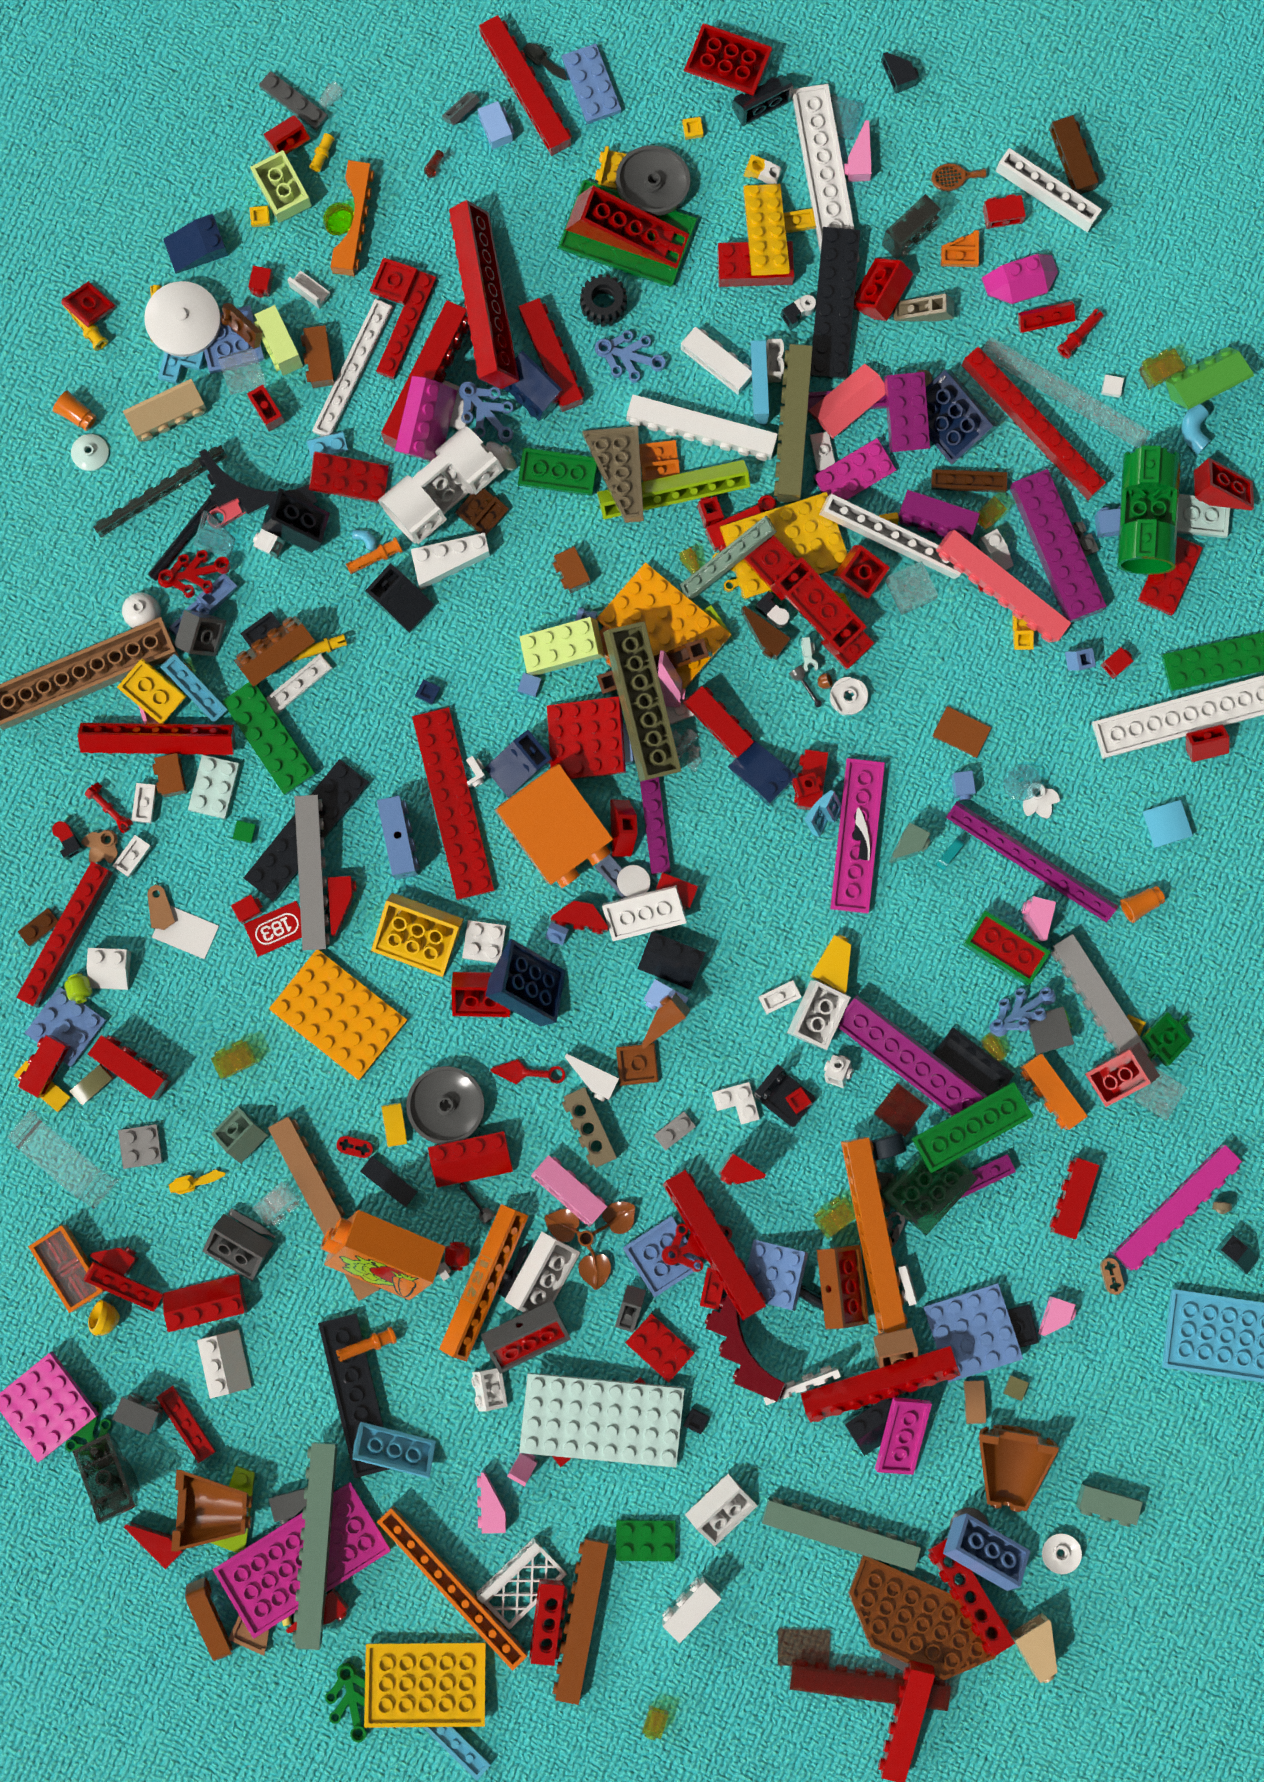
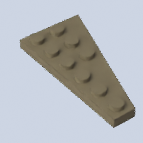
(618, 461)

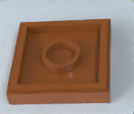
(637, 1064)

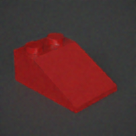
(1222, 486)

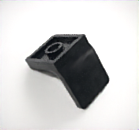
(773, 1093)

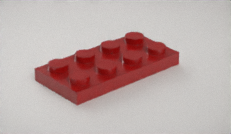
(348, 477)
(1166, 589)

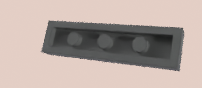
(293, 101)

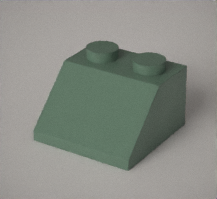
(910, 843)
(239, 1135)

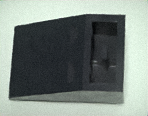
(399, 598)

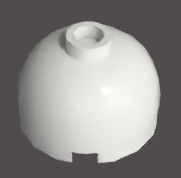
(140, 609)

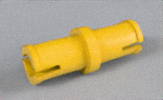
(322, 152)

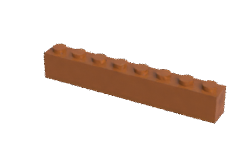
(581, 1621)

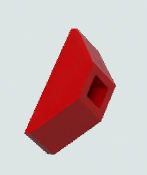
(623, 827)
(580, 916)

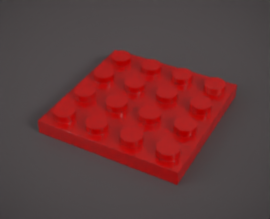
(587, 737)

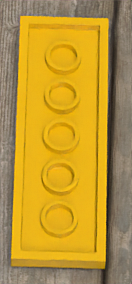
(766, 229)

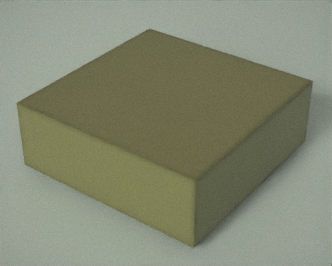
(1015, 1388)

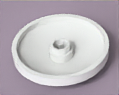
(182, 319)

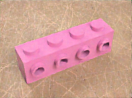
(569, 1190)

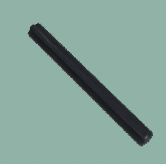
(180, 541)

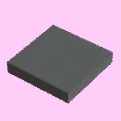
(1051, 1032)

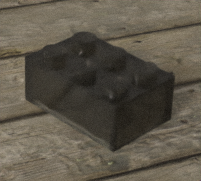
(911, 227)

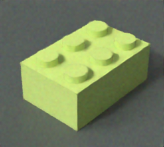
(280, 186)
(277, 341)

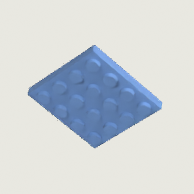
(976, 1330)

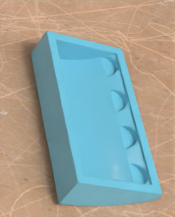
(759, 381)

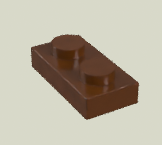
(38, 927)

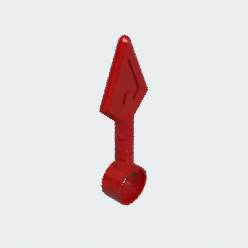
(516, 1071)

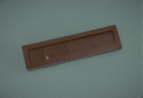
(968, 480)

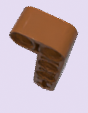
(207, 1619)

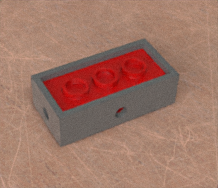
(525, 1336)

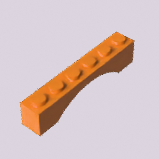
(345, 254)

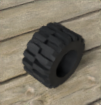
(598, 286)

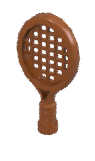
(974, 174)

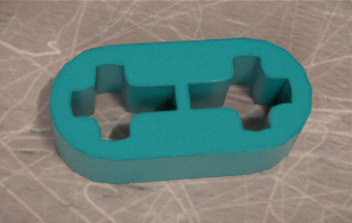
(950, 853)

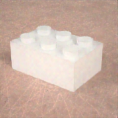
(690, 1608)

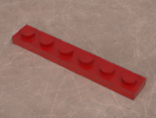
(406, 325)

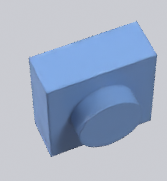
(557, 933)

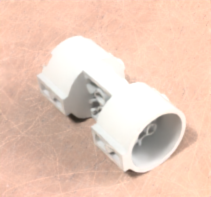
(460, 468)

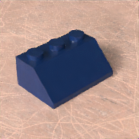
(535, 388)

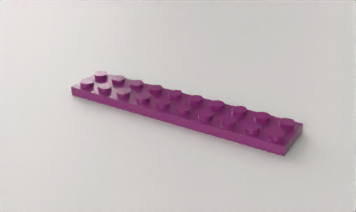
(908, 1057)

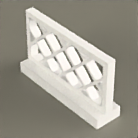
(506, 1575)

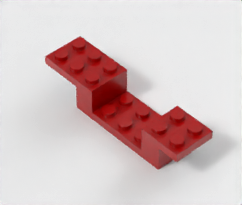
(812, 598)

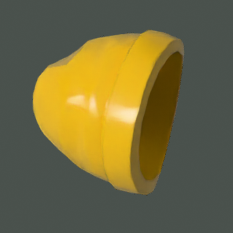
(103, 1318)

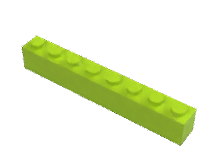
(684, 487)

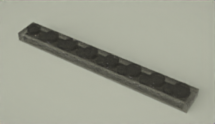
(156, 493)

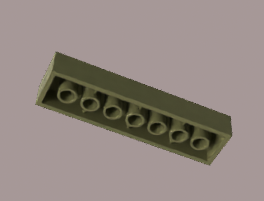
(794, 423)
(642, 701)

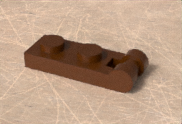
(241, 325)

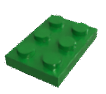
(645, 1540)

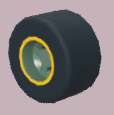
(888, 1146)

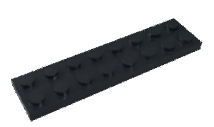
(834, 303)
(280, 860)
(351, 1384)

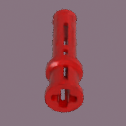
(1075, 339)

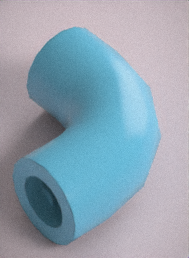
(1191, 428)

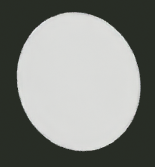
(633, 880)

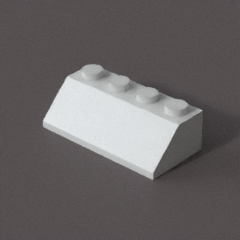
(542, 1273)

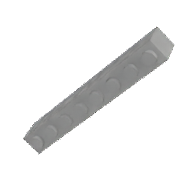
(310, 872)
(1096, 995)

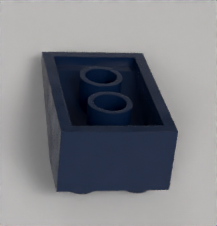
(195, 244)
(762, 773)

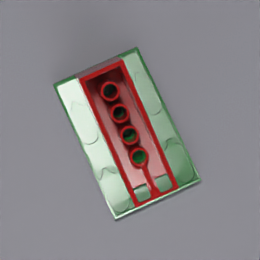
(624, 236)

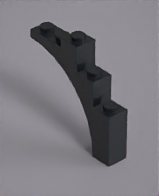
(251, 499)

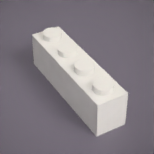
(717, 360)

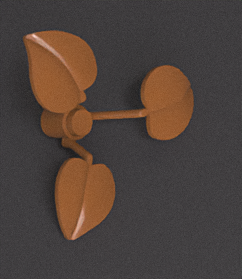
(564, 1225)

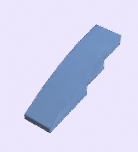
(209, 602)

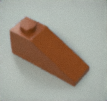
(667, 1016)

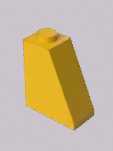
(834, 964)

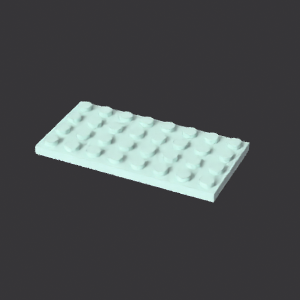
(601, 1420)

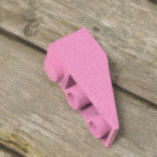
(492, 1509)

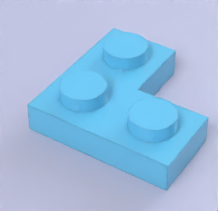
(172, 366)

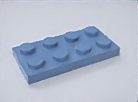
(591, 84)

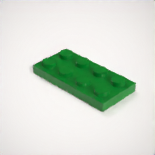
(557, 471)

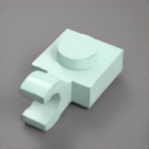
(807, 651)

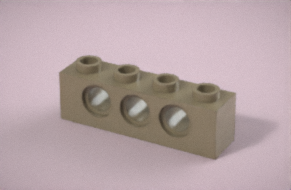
(578, 1098)

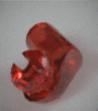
(430, 167)

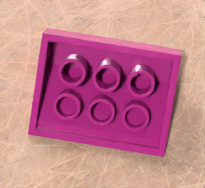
(425, 418)

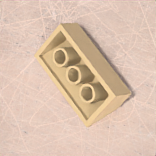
(165, 410)

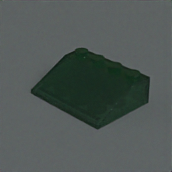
(924, 1195)

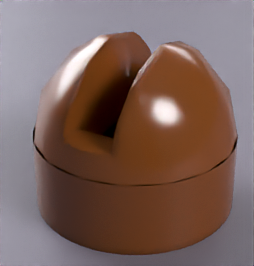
(825, 681)

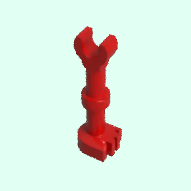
(93, 793)

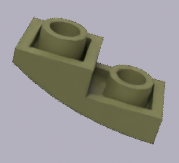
(91, 1084)

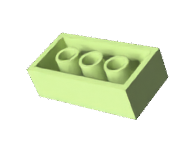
(562, 646)

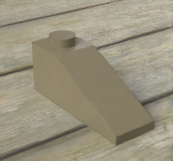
(925, 309)

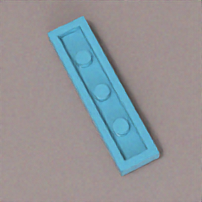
(193, 688)
(460, 1750)

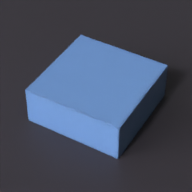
(529, 685)

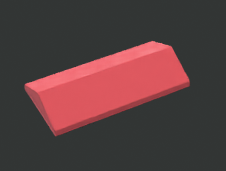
(849, 400)

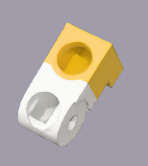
(762, 170)

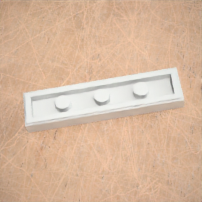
(299, 683)

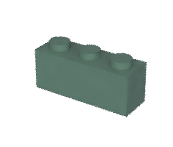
(1108, 1505)

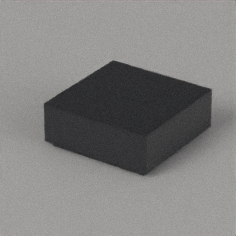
(696, 1420)

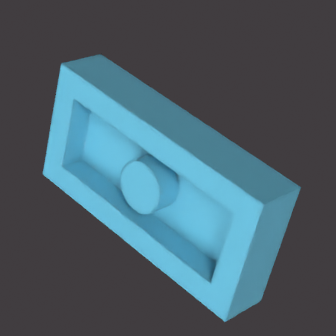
(328, 444)

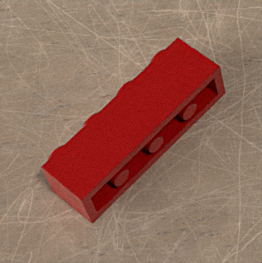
(718, 721)
(1074, 1198)

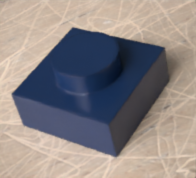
(427, 692)

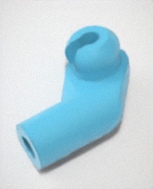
(367, 537)

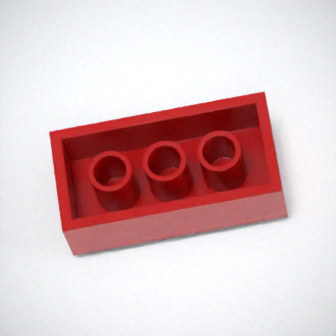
(735, 267)
(133, 1070)

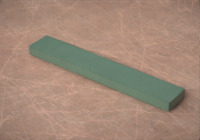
(728, 558)

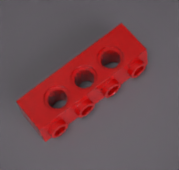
(547, 1654)

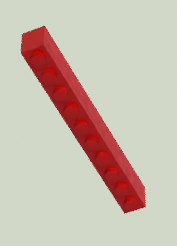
(1033, 423)

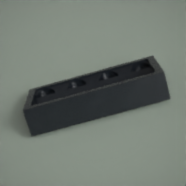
(973, 1062)

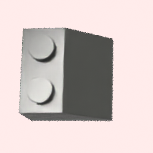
(199, 633)

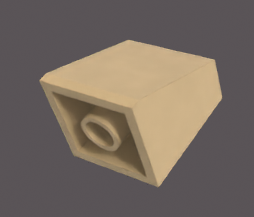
(1037, 1647)

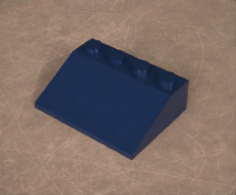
(955, 417)
(527, 984)

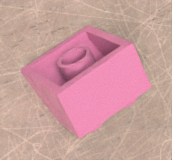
(1038, 917)

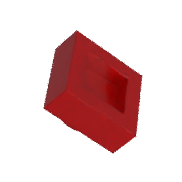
(798, 1100)

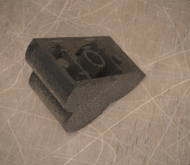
(107, 1478)

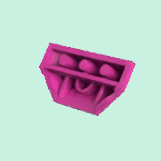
(1021, 279)

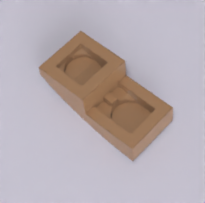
(974, 1402)

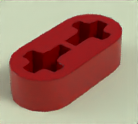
(353, 1151)

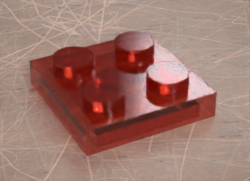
(900, 1109)

